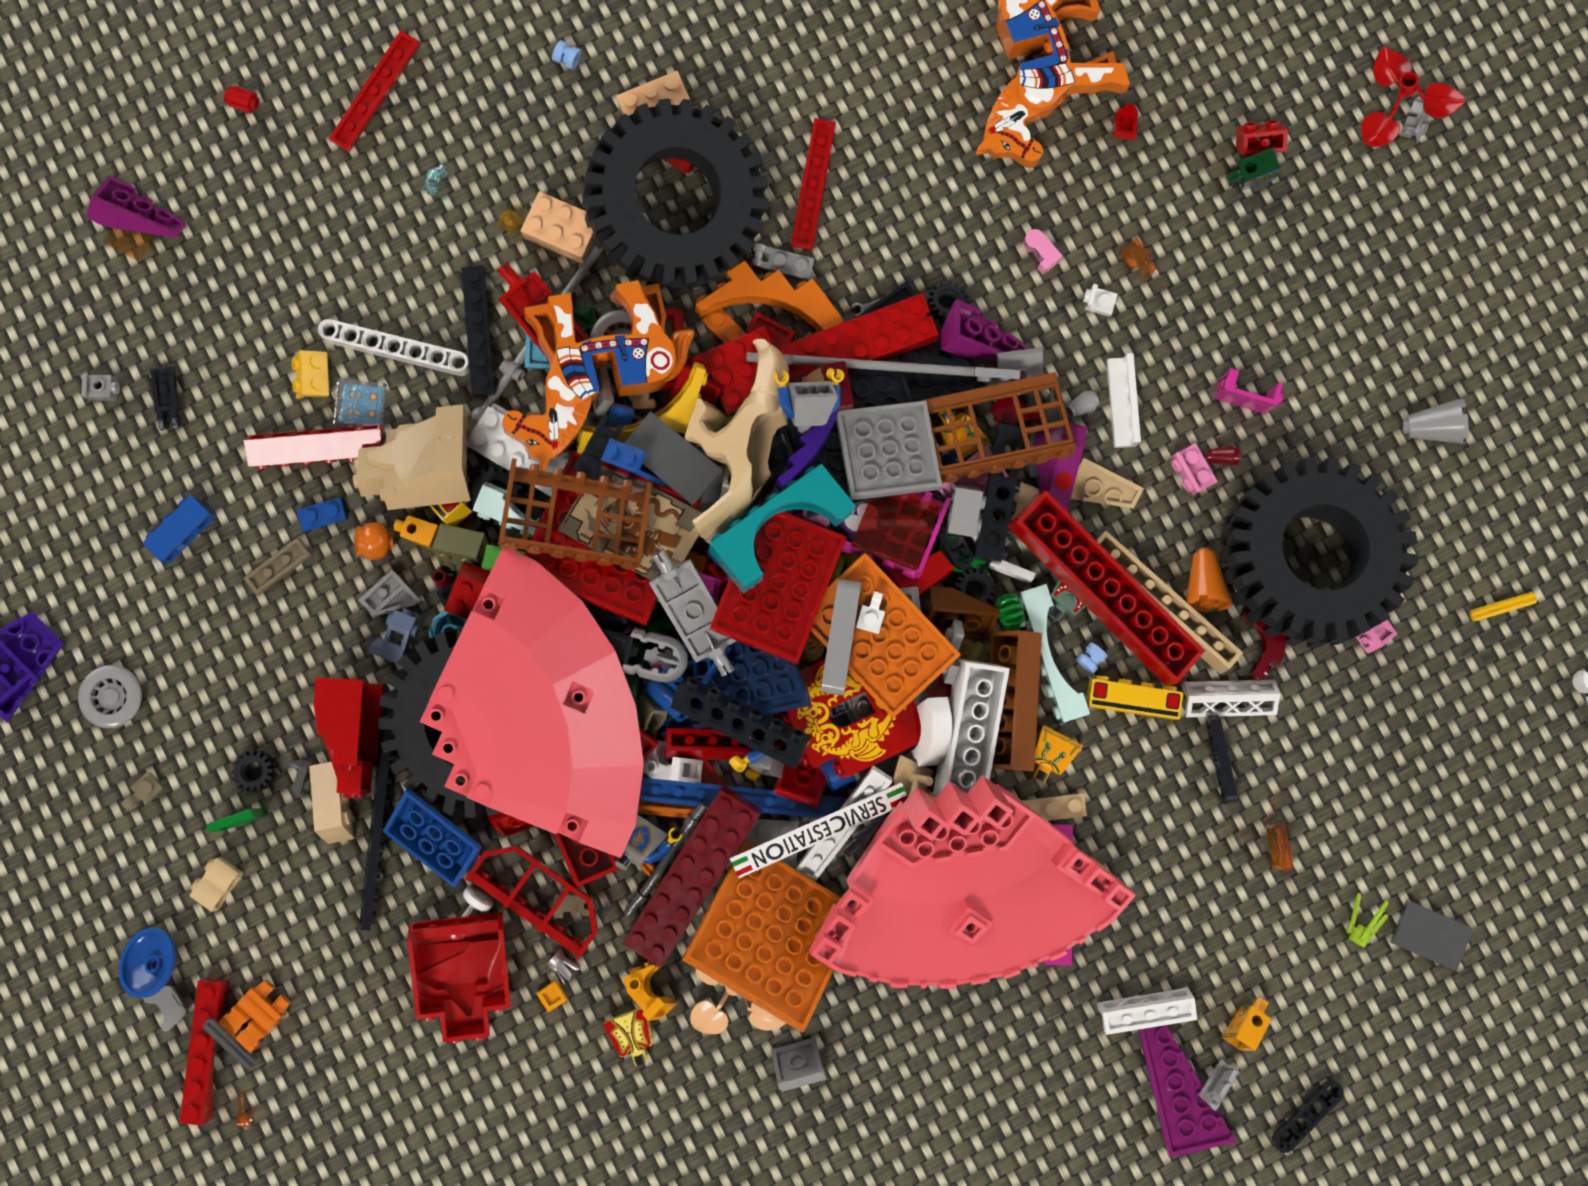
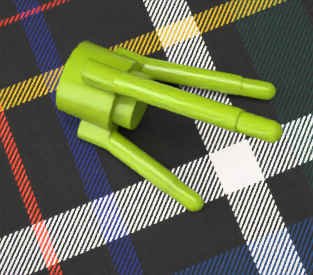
(1361, 934)

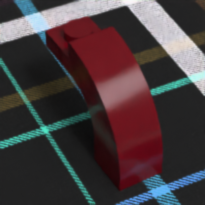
(1272, 649)

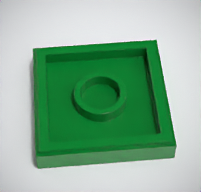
(236, 820)

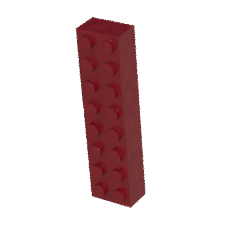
(692, 876)

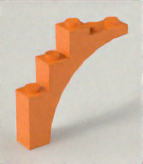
(774, 290)

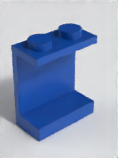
(628, 459)

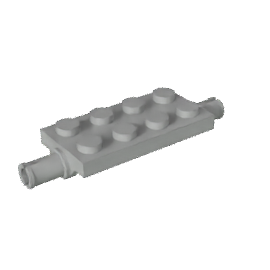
(690, 610)

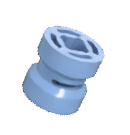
(565, 54)
(1091, 657)

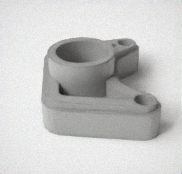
(170, 1005)

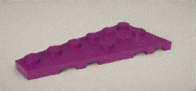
(1184, 1116)

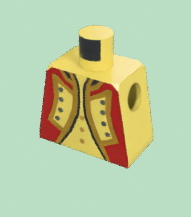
(630, 1034)

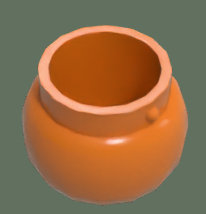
(373, 541)

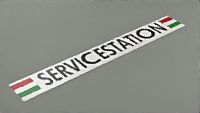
(818, 830)

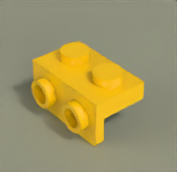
(310, 374)

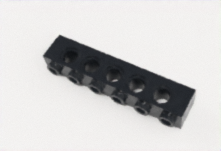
(983, 549)
(746, 731)

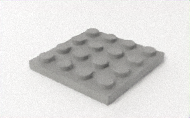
(888, 450)

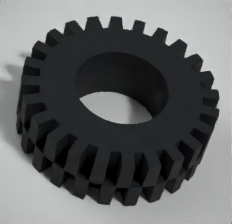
(710, 147)
(1362, 519)
(415, 740)

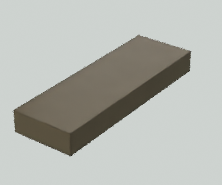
(277, 566)

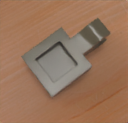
(145, 790)

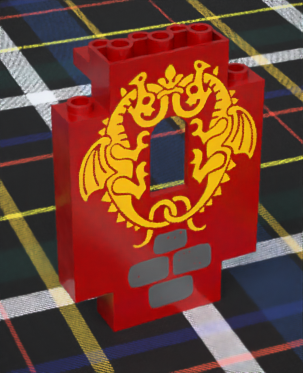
(864, 741)

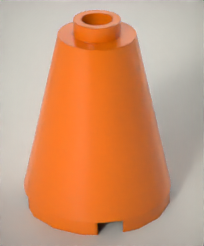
(1207, 583)

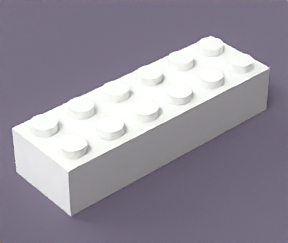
(976, 716)

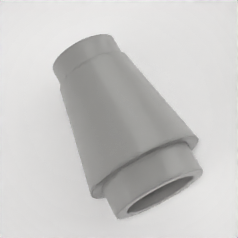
(1082, 404)

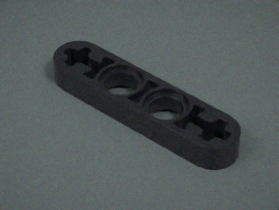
(965, 551)
(1221, 759)
(1310, 1119)

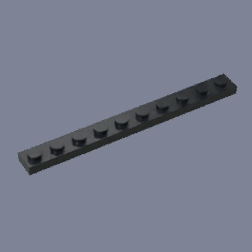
(377, 824)

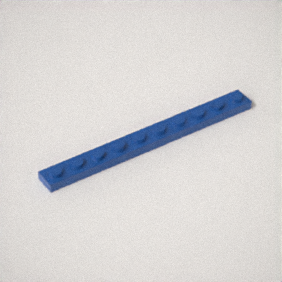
(693, 793)

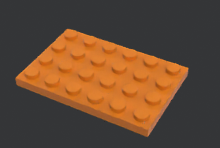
(904, 653)

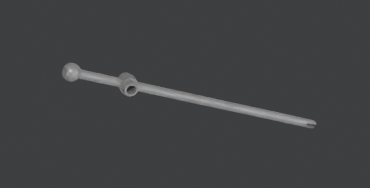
(512, 369)

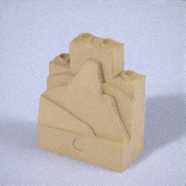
(418, 462)

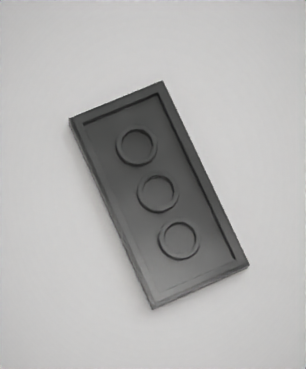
(673, 459)

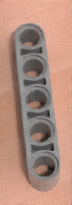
(840, 637)

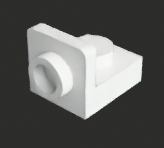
(1099, 300)

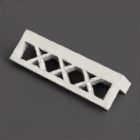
(1123, 401)
(1232, 693)
(1147, 1011)

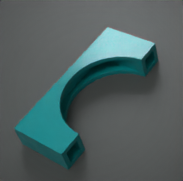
(813, 492)

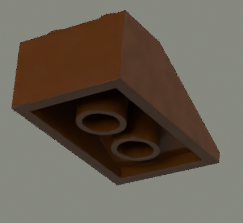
(948, 604)

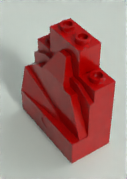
(348, 724)
(459, 973)

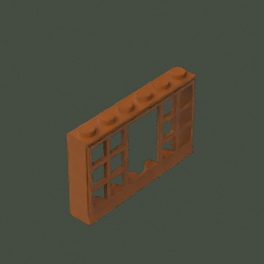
(1014, 459)
(582, 485)

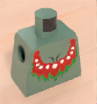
(1064, 601)

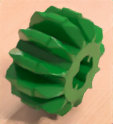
(1011, 612)

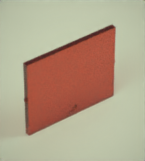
(896, 529)

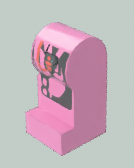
(1042, 249)

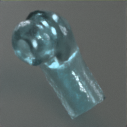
(431, 179)

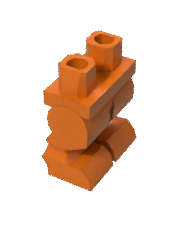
(263, 1012)

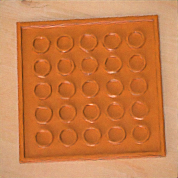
(761, 938)

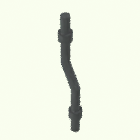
(641, 895)

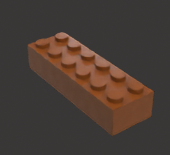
(1018, 721)

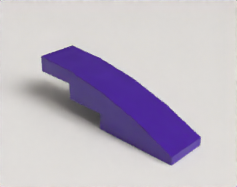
(810, 445)

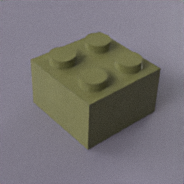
(459, 545)

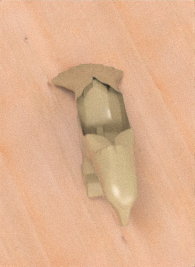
(737, 445)

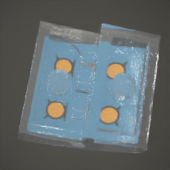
(359, 402)

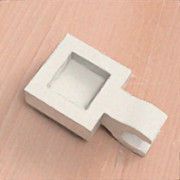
(871, 617)

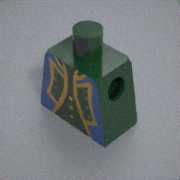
(1263, 169)

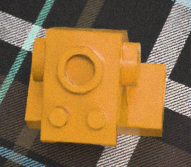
(652, 1005)

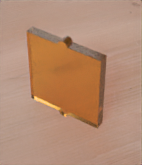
(130, 242)

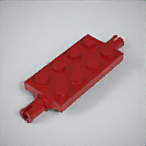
(527, 293)

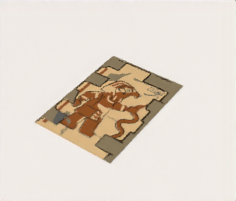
(667, 525)

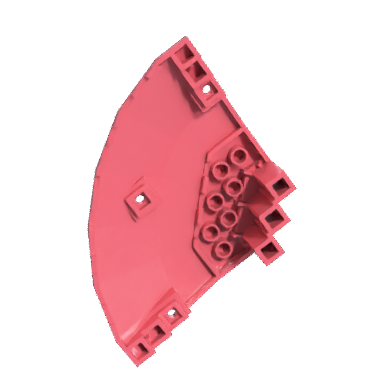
(515, 712)
(958, 864)

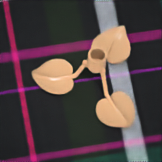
(712, 1020)

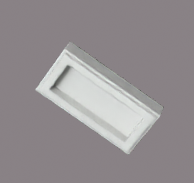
(1013, 571)

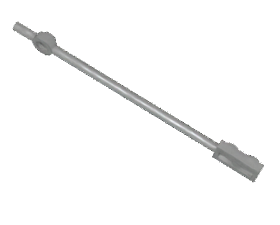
(982, 374)

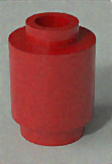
(241, 99)

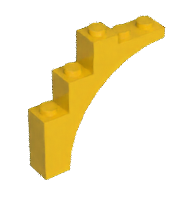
(674, 414)

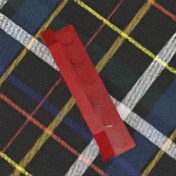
(520, 904)

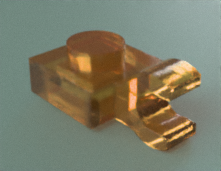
(1136, 256)

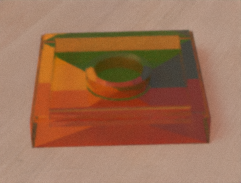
(1279, 846)

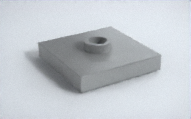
(1028, 361)

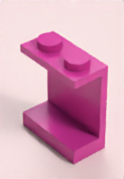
(1227, 393)

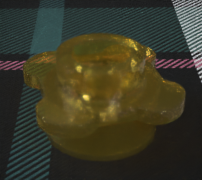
(505, 217)

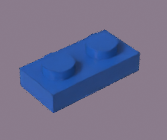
(322, 514)

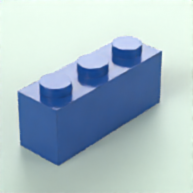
(178, 529)

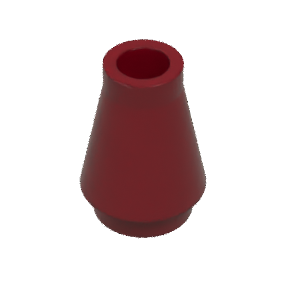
(1224, 455)
(448, 578)

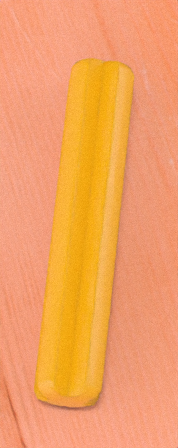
(1503, 606)

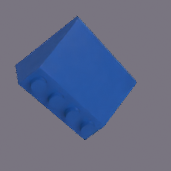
(432, 838)

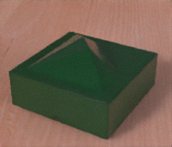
(585, 317)

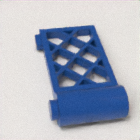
(664, 692)

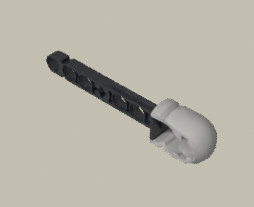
(673, 661)

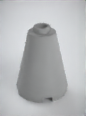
(1439, 423)

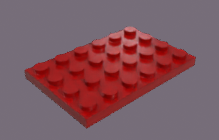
(783, 606)

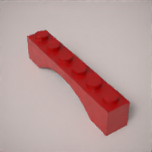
(198, 1084)

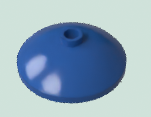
(147, 962)

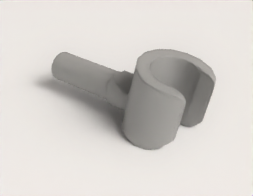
(864, 307)

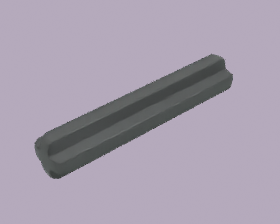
(229, 1043)

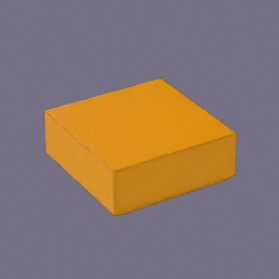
(552, 995)

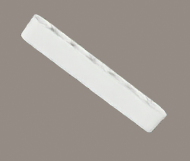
(386, 341)

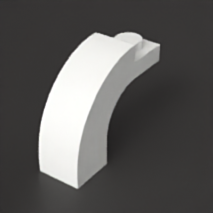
(935, 732)

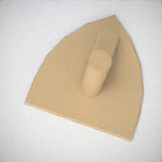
(912, 775)

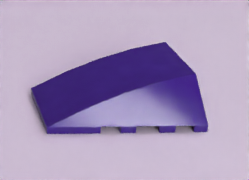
(25, 654)

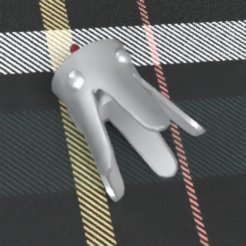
(556, 965)

